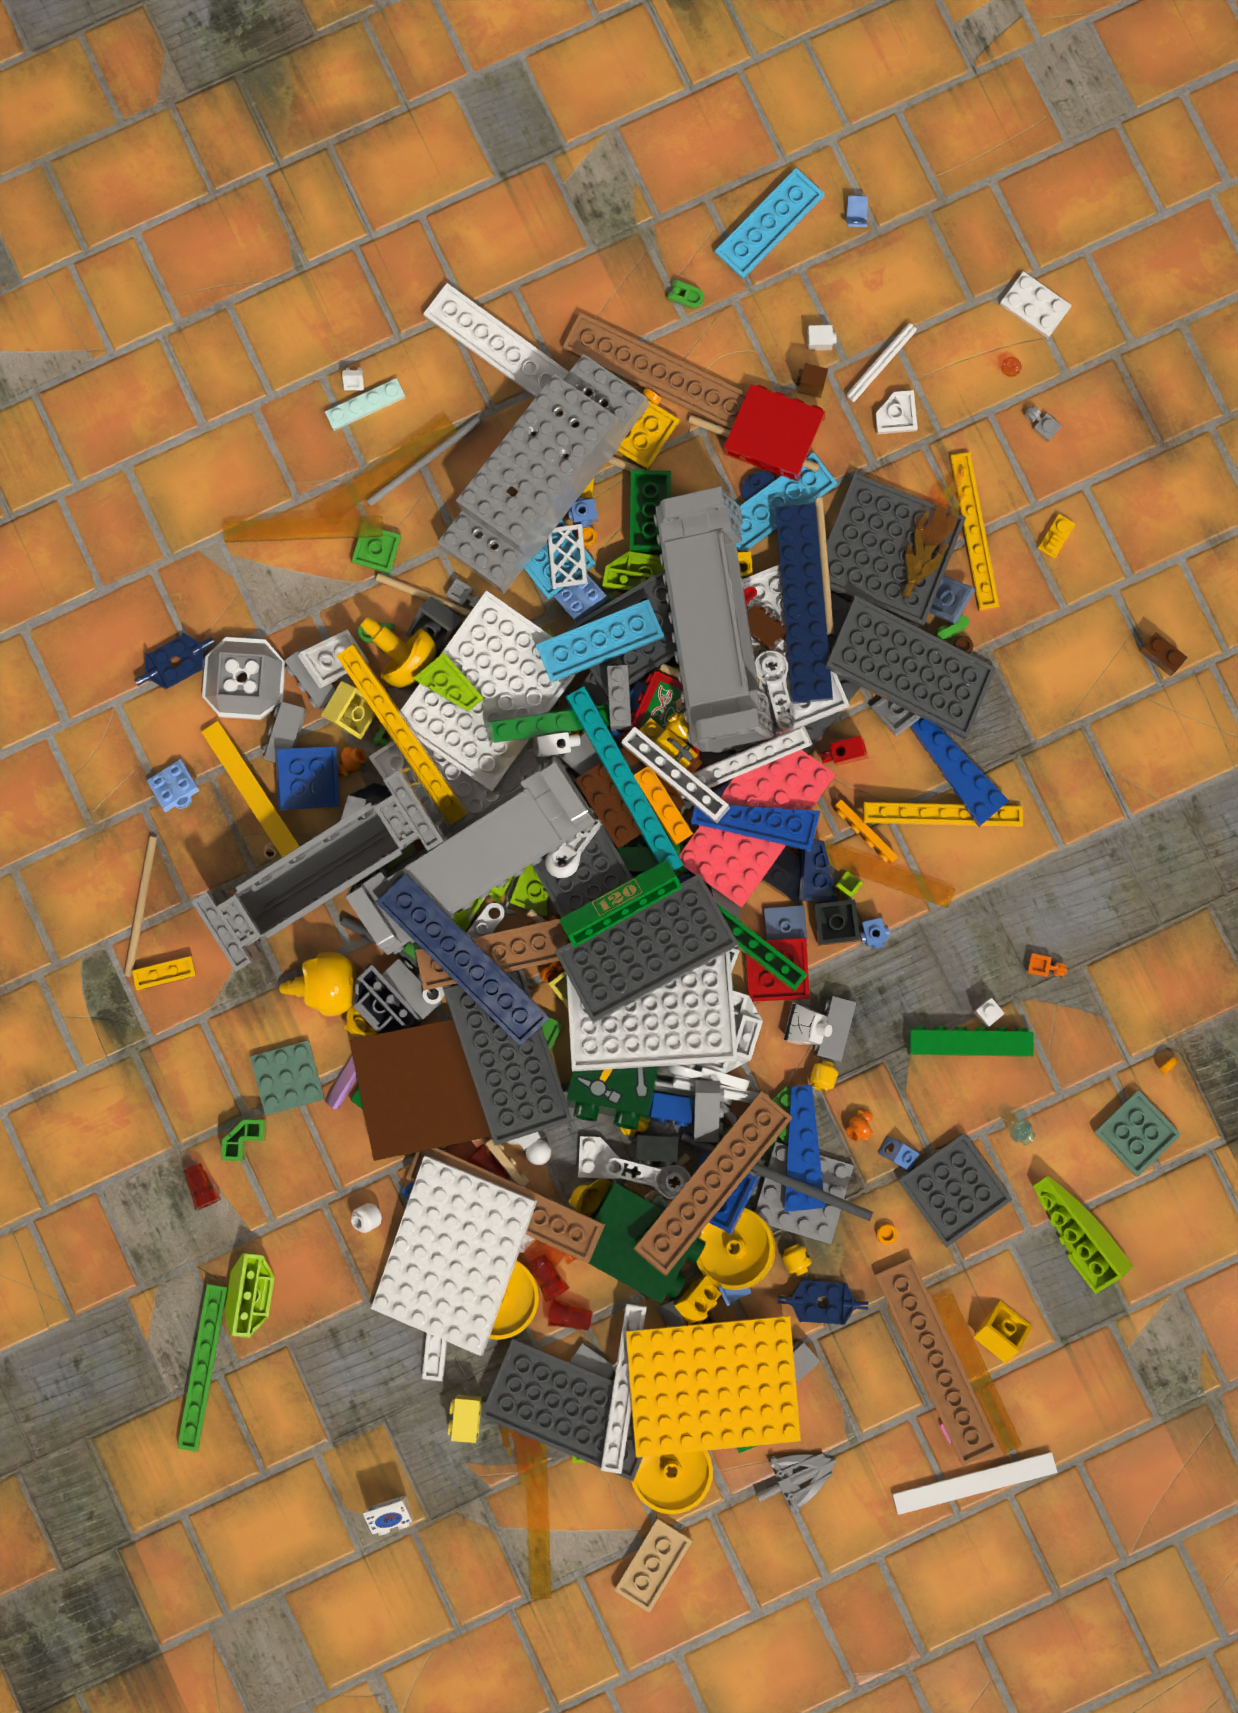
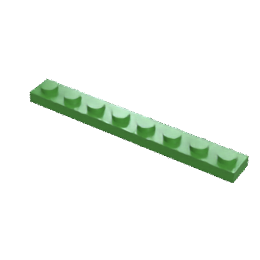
(202, 1367)

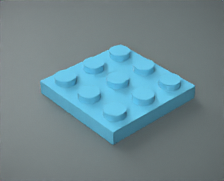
(539, 566)

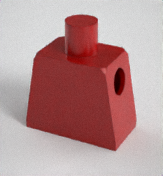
(854, 751)

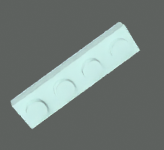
(365, 404)

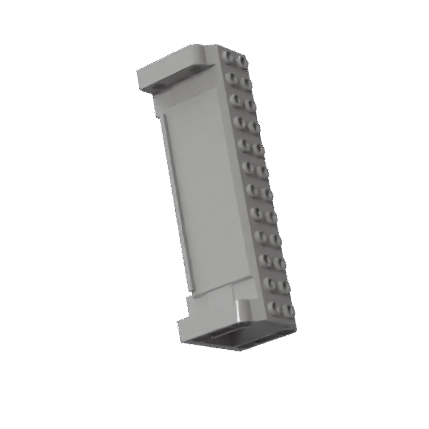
(711, 621)
(482, 850)
(321, 868)

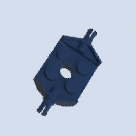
(158, 662)
(839, 1306)

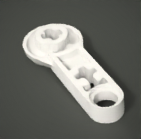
(776, 685)
(571, 853)
(689, 1072)
(654, 1176)

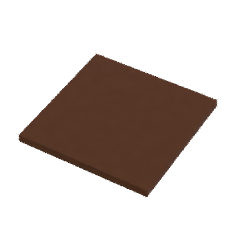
(416, 1090)

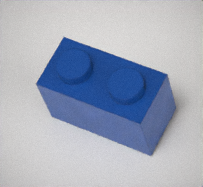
(672, 1108)

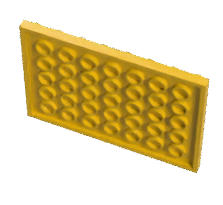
(712, 1386)

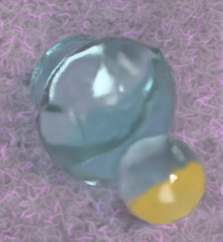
(1020, 1131)

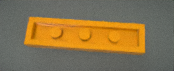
(663, 805)
(871, 838)

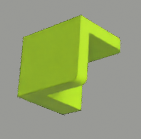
(848, 885)

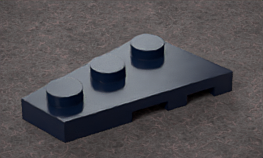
(815, 875)

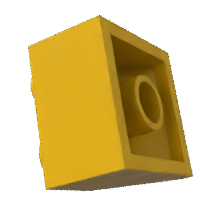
(1003, 1332)

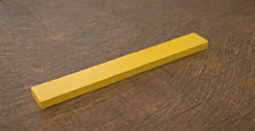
(975, 534)
(250, 789)
(936, 814)

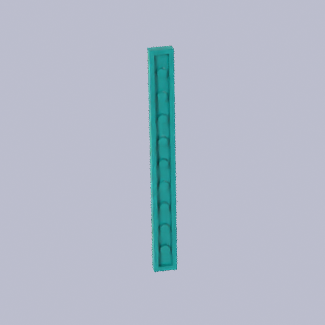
(623, 778)

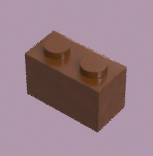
(811, 380)
(764, 628)
(1163, 654)

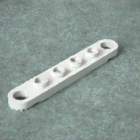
(482, 926)

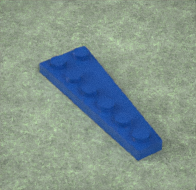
(975, 790)
(775, 825)
(803, 1150)

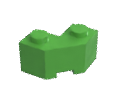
(235, 1142)

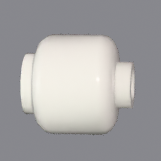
(366, 1218)

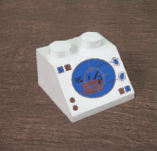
(389, 1515)

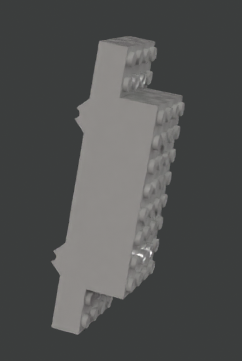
(539, 471)

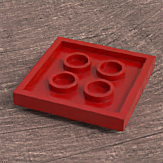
(765, 987)

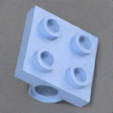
(581, 599)
(173, 786)

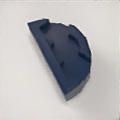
(755, 483)

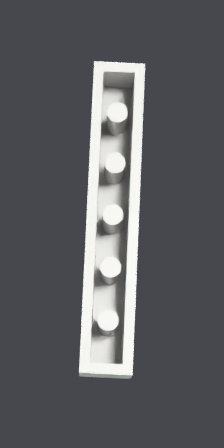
(675, 775)

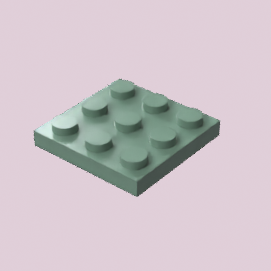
(287, 1078)
(1137, 1133)

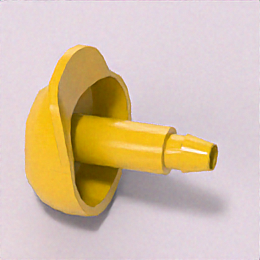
(407, 658)
(326, 983)

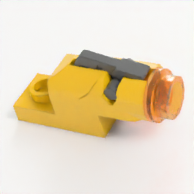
(672, 745)

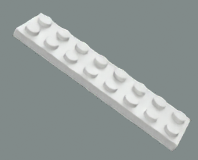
(492, 340)

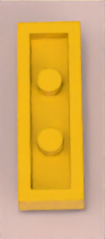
(164, 973)

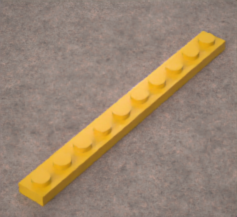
(402, 734)

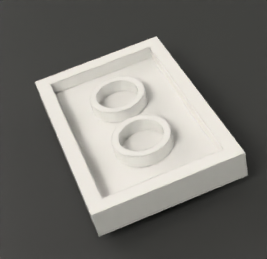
(1035, 305)
(322, 660)

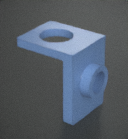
(857, 211)
(901, 1153)
(733, 1295)

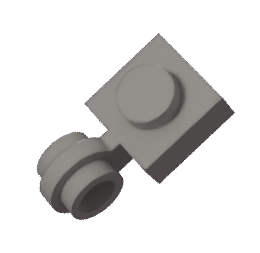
(1046, 426)
(461, 592)

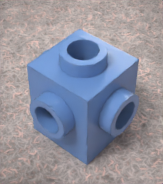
(590, 515)
(878, 926)

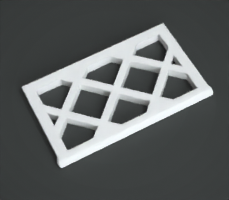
(581, 564)

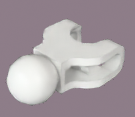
(537, 1150)

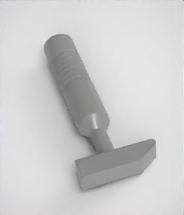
(509, 893)

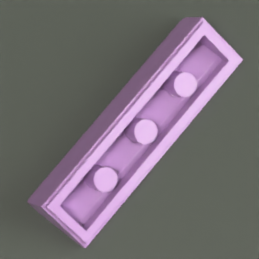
(342, 1085)

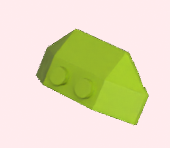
(631, 571)
(248, 1295)

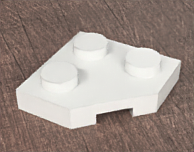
(897, 414)
(593, 1158)

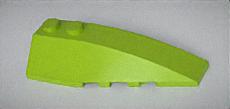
(1087, 1242)

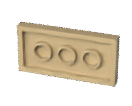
(653, 1565)

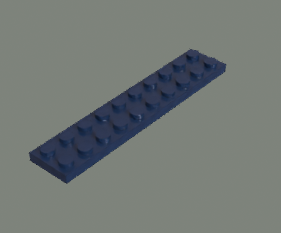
(803, 603)
(462, 959)

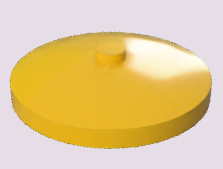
(738, 1258)
(518, 1304)
(674, 1481)

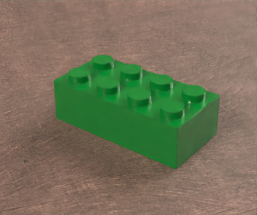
(646, 493)

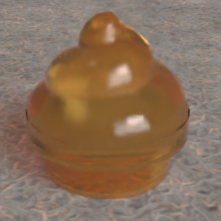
(1011, 366)

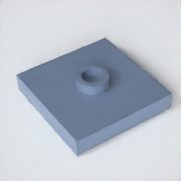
(951, 599)
(785, 922)

